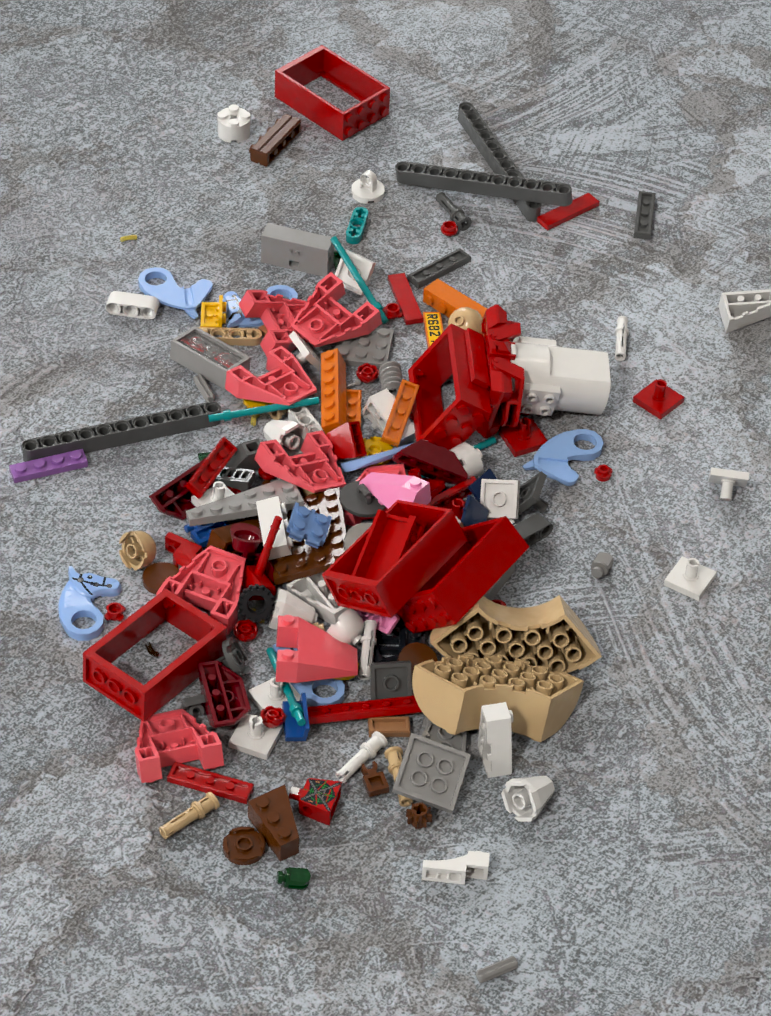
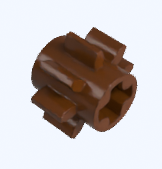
(419, 815)

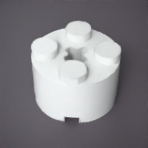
(233, 124)
(470, 459)

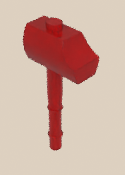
(255, 574)

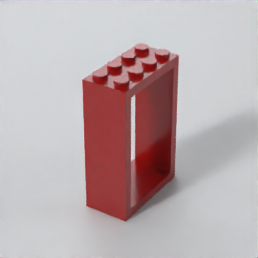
(324, 63)
(472, 403)
(408, 575)
(466, 576)
(149, 698)

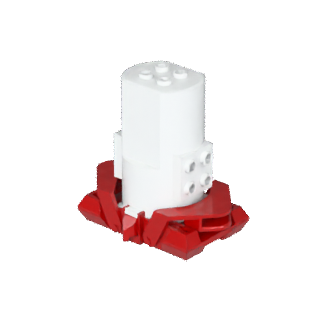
(538, 375)

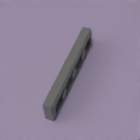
(644, 215)
(439, 268)

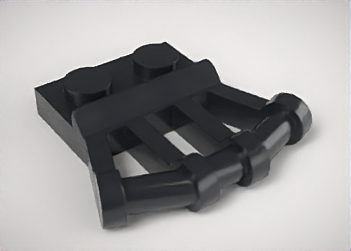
(400, 637)

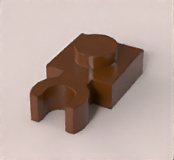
(374, 781)

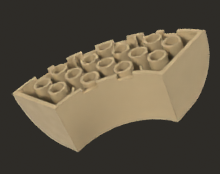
(539, 634)
(455, 689)

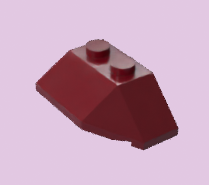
(433, 462)
(174, 497)
(223, 694)

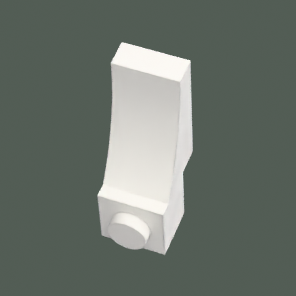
(455, 870)

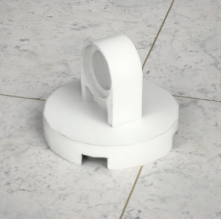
(368, 188)

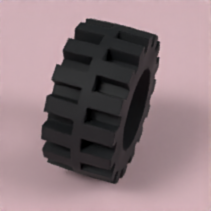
(260, 614)

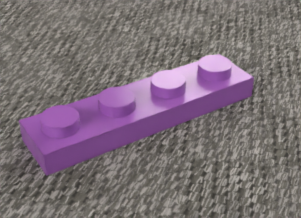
(48, 466)

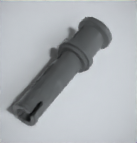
(456, 215)

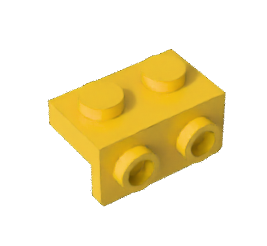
(212, 313)

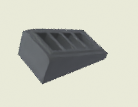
(240, 478)

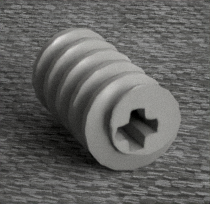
(390, 376)

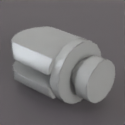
(601, 565)

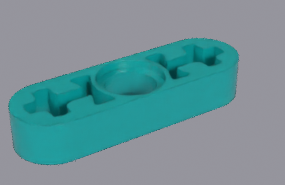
(355, 220)

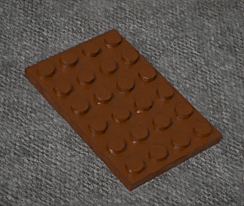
(309, 560)

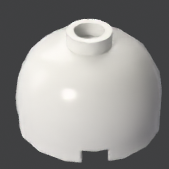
(348, 628)

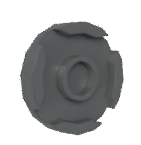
(234, 657)

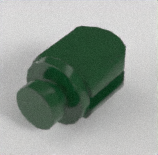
(294, 878)

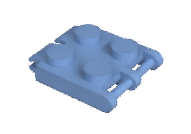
(308, 525)

